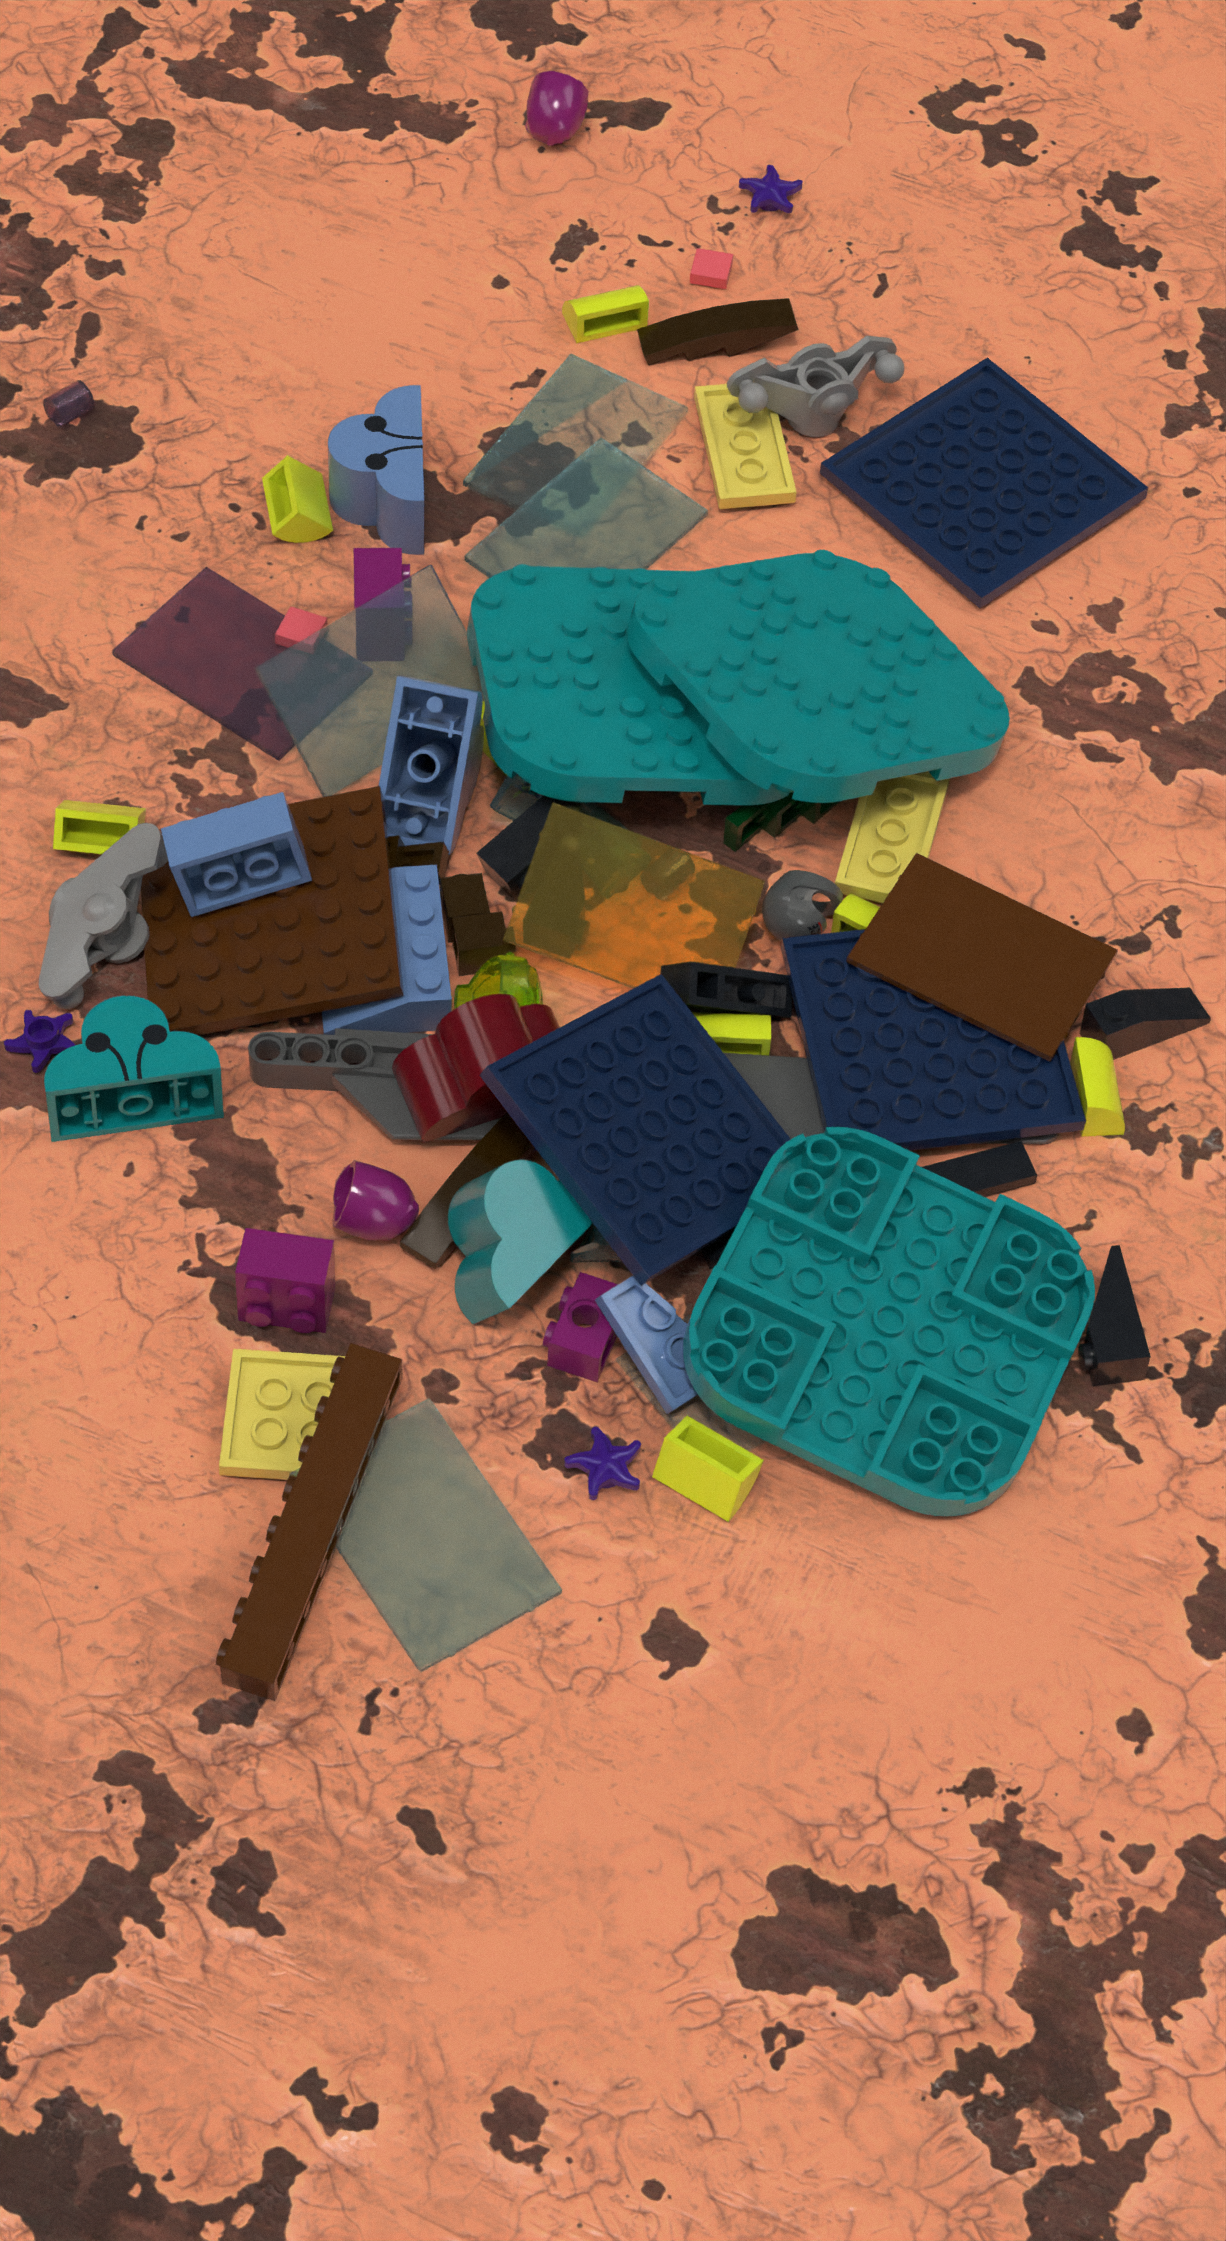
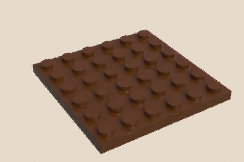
(286, 950)

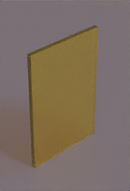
(627, 902)

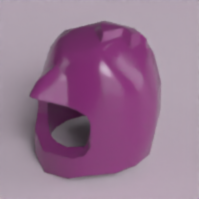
(555, 107)
(372, 1202)

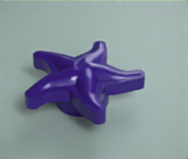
(770, 191)
(41, 1038)
(605, 1464)

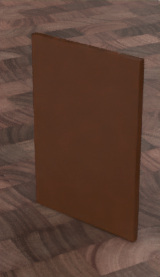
(982, 956)

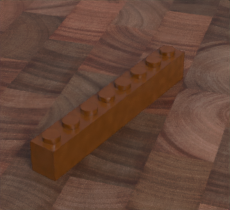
(310, 1523)

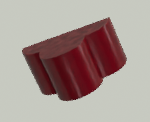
(443, 1069)

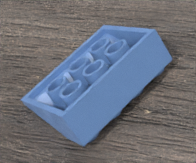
(421, 958)

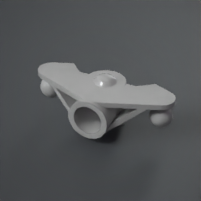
(815, 382)
(98, 915)

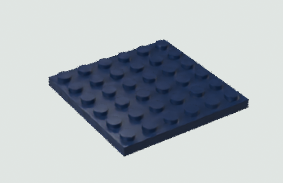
(983, 482)
(912, 1068)
(642, 1124)

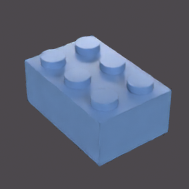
(236, 854)

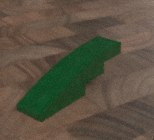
(770, 817)

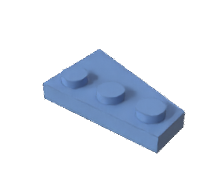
(652, 1339)

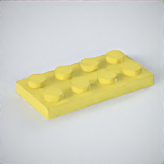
(743, 451)
(889, 832)

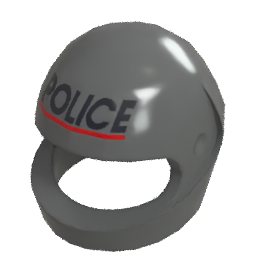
(790, 908)

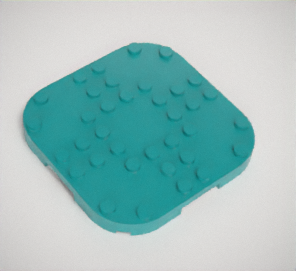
(817, 675)
(574, 701)
(889, 1322)

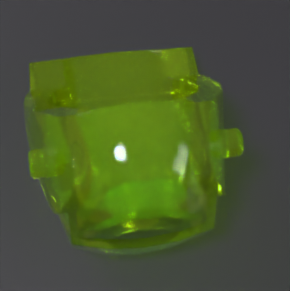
(503, 976)

